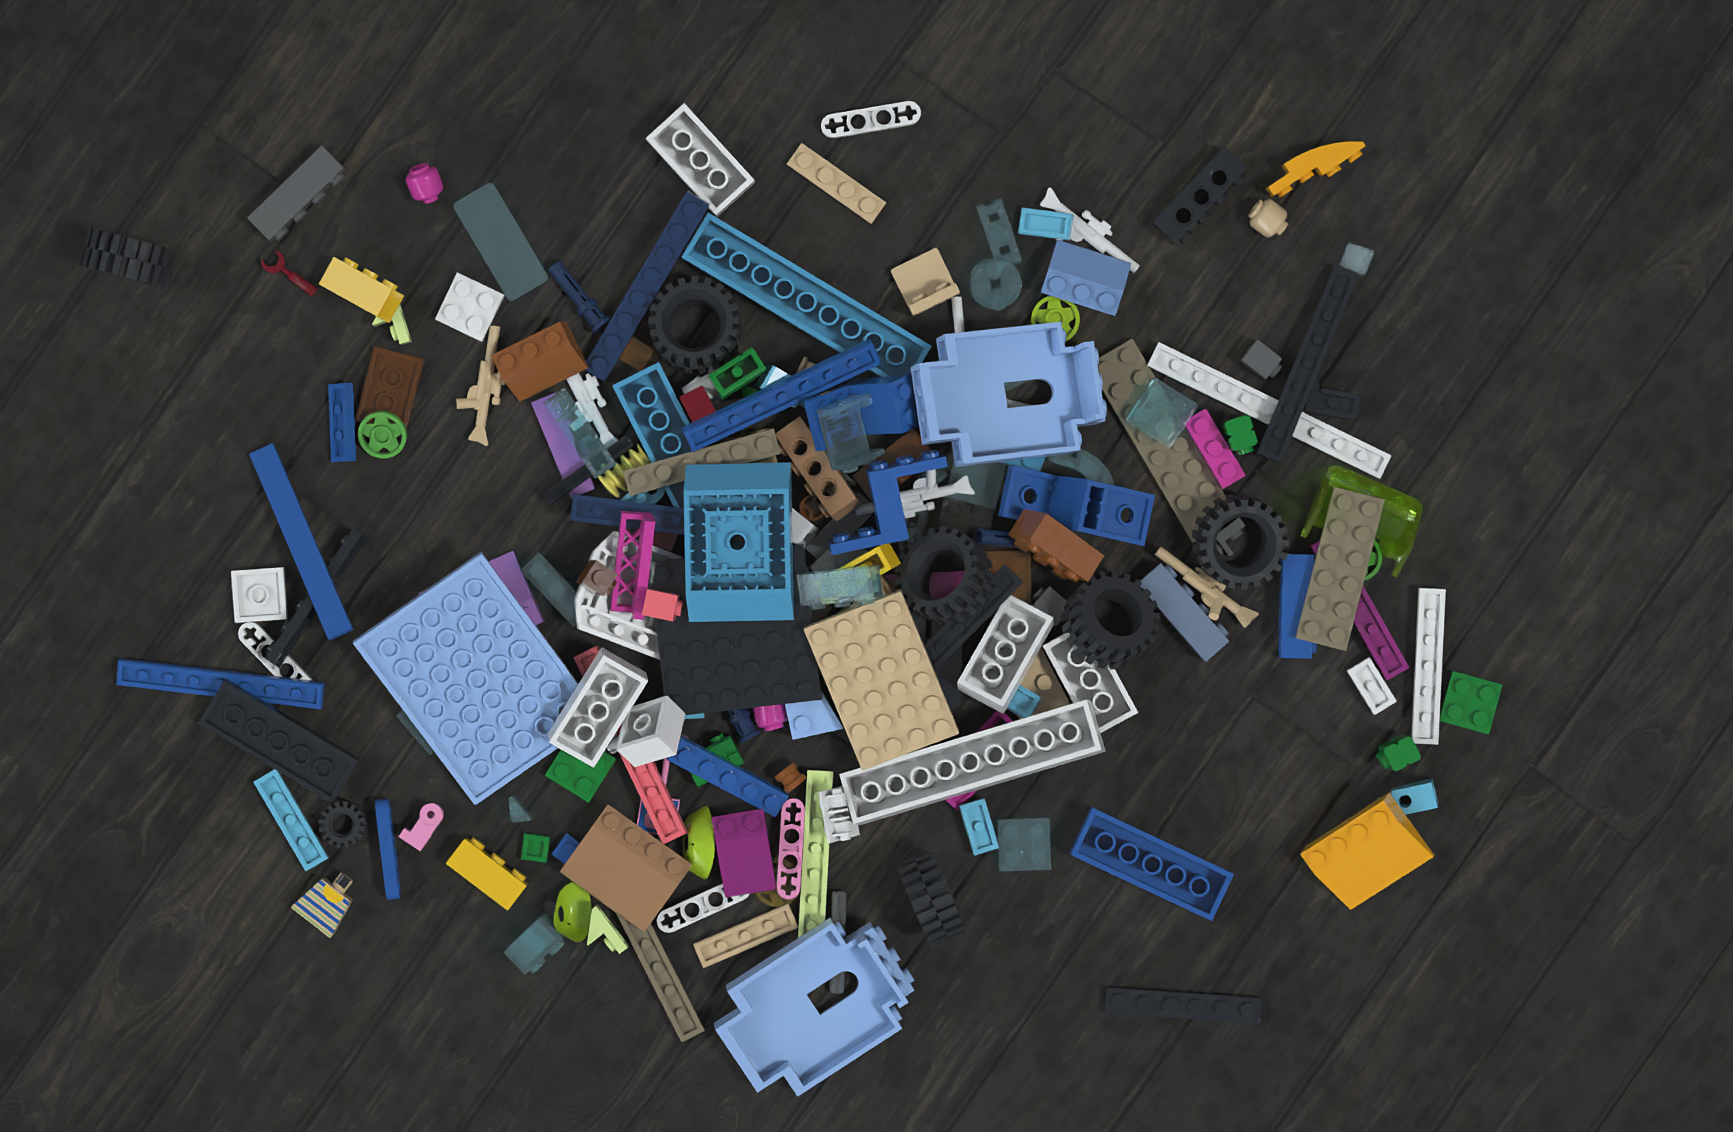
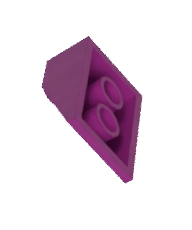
(744, 853)

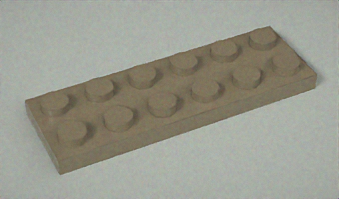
(1339, 568)

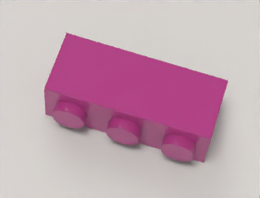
(1214, 449)

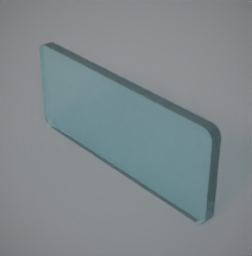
(500, 241)

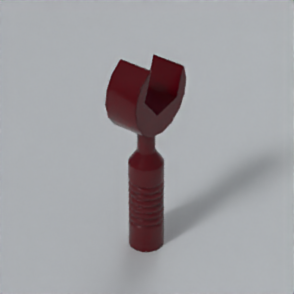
(292, 275)

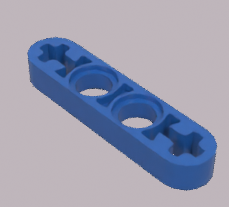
(388, 849)

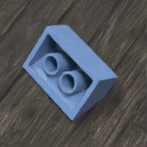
(1086, 277)

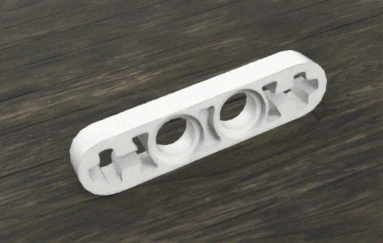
(870, 117)
(258, 652)
(705, 908)

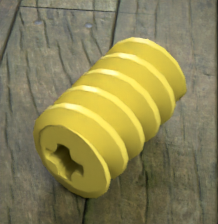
(615, 478)

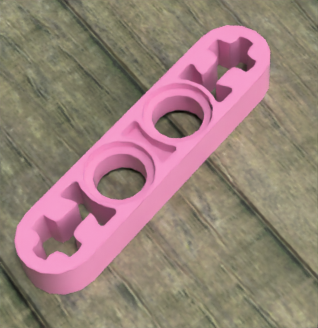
(790, 849)

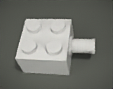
(649, 732)

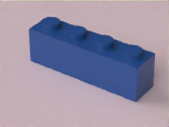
(1293, 588)

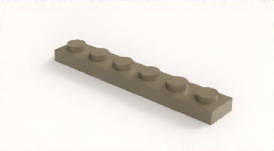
(673, 469)
(664, 980)

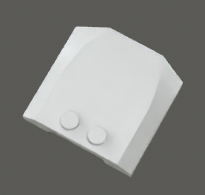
(594, 611)

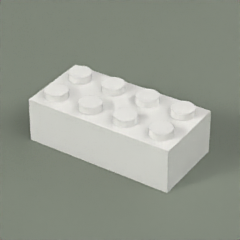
(700, 160)
(1005, 653)
(1090, 683)
(597, 707)

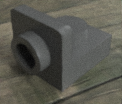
(1229, 531)

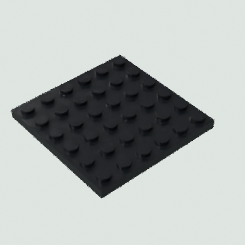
(734, 662)

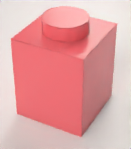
(662, 604)

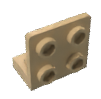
(924, 282)

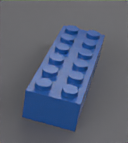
(1151, 863)

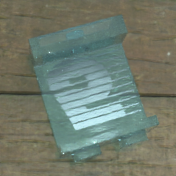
(845, 433)

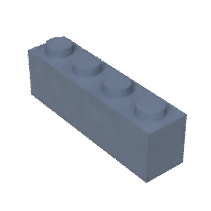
(1183, 613)

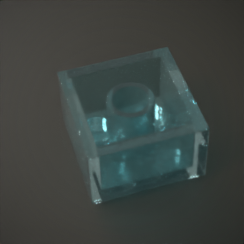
(534, 944)

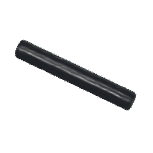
(583, 473)

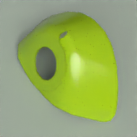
(702, 836)
(577, 912)

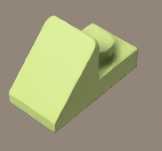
(399, 329)
(601, 924)

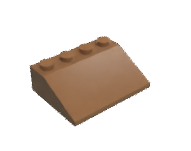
(625, 868)

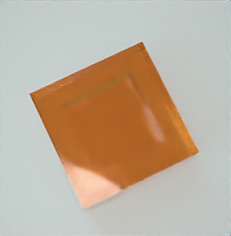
(637, 354)

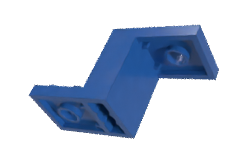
(890, 413)
(886, 502)
(1079, 504)

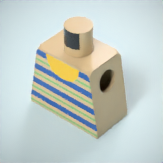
(326, 904)

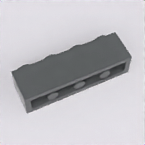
(296, 194)

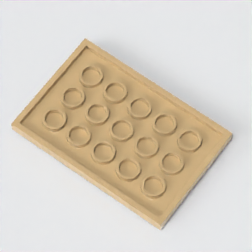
(881, 680)

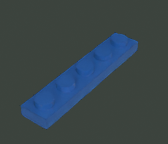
(729, 776)

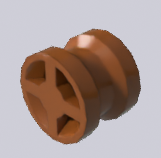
(790, 777)

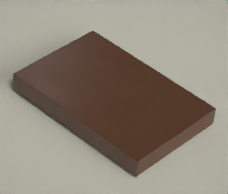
(390, 385)

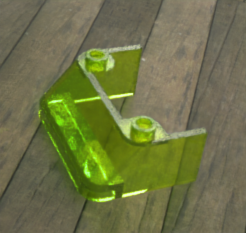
(1398, 517)

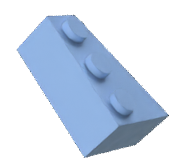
(812, 718)

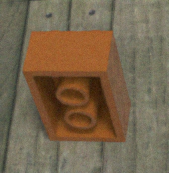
(1055, 546)

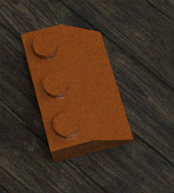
(540, 361)

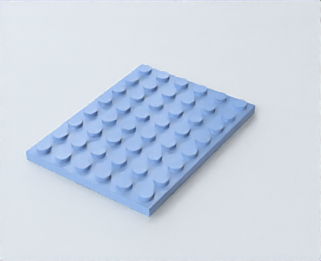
(472, 676)

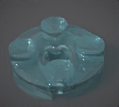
(993, 269)

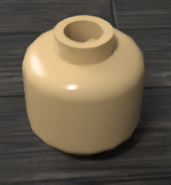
(1268, 218)

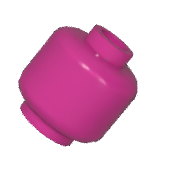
(424, 183)
(770, 716)

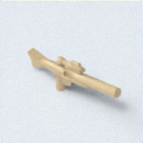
(479, 394)
(1211, 595)

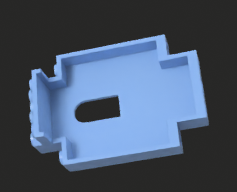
(966, 403)
(780, 1029)

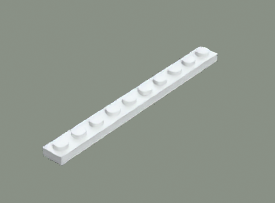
(1262, 408)

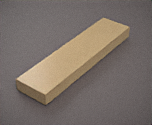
(745, 935)

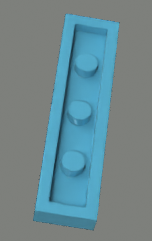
(291, 819)

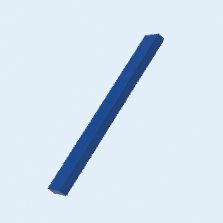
(781, 395)
(301, 542)
(208, 681)

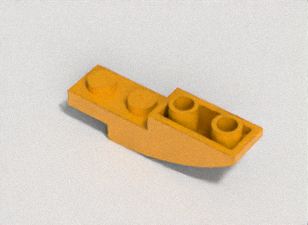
(1322, 159)

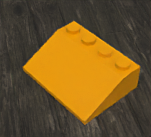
(1367, 852)

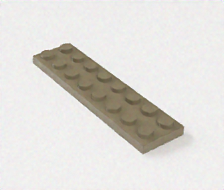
(1177, 470)

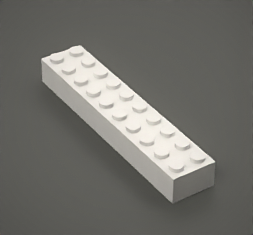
(973, 762)

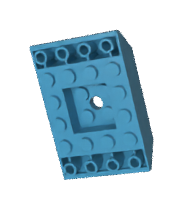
(747, 581)

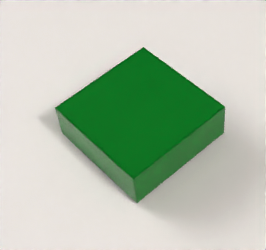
(535, 847)

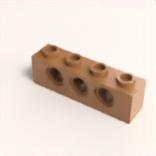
(844, 498)

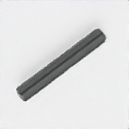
(838, 914)

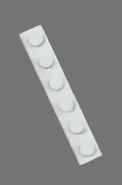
(1428, 666)

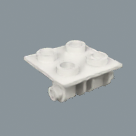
(836, 815)

